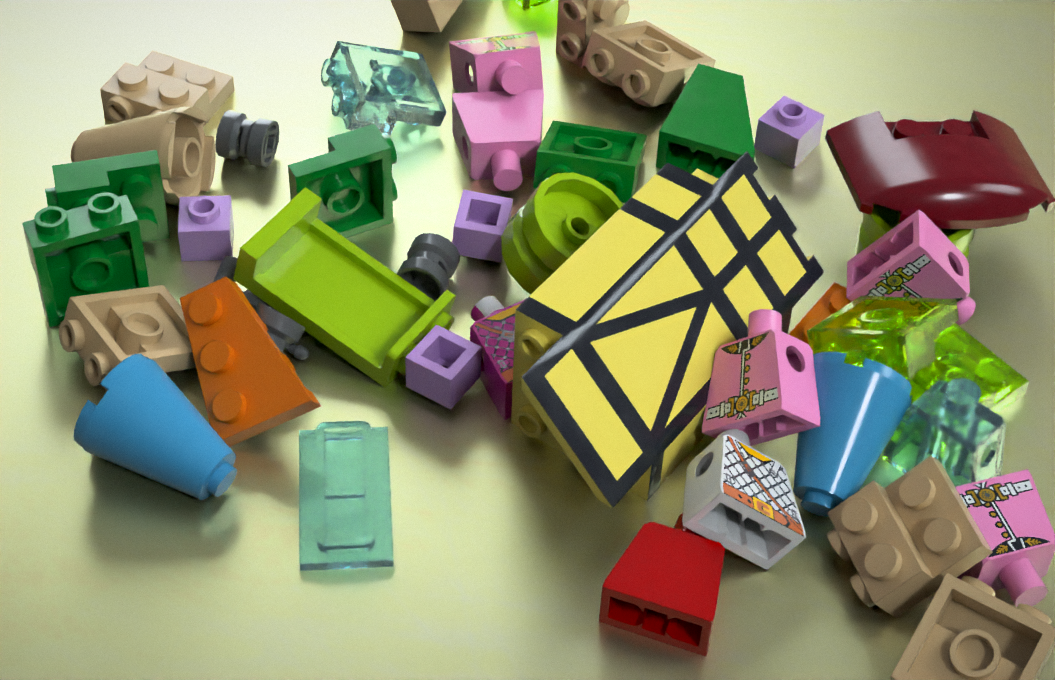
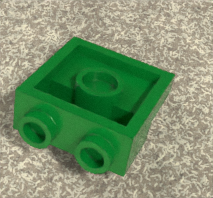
(591, 151)
(128, 174)
(351, 180)
(85, 251)

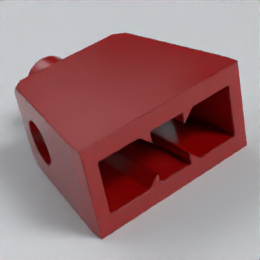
(666, 587)

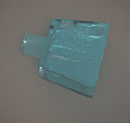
(952, 429)

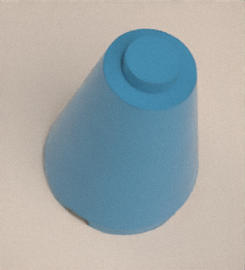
(856, 423)
(155, 431)

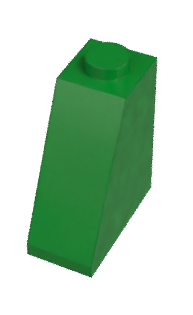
(707, 124)

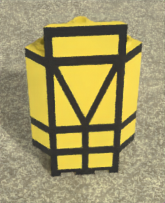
(629, 326)

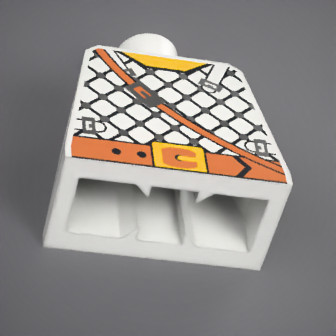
(742, 500)

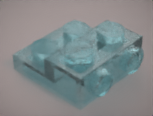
(381, 87)

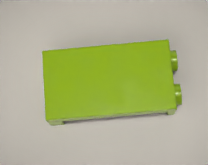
(338, 290)

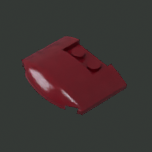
(948, 169)

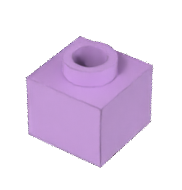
(788, 131)
(481, 224)
(205, 228)
(443, 366)

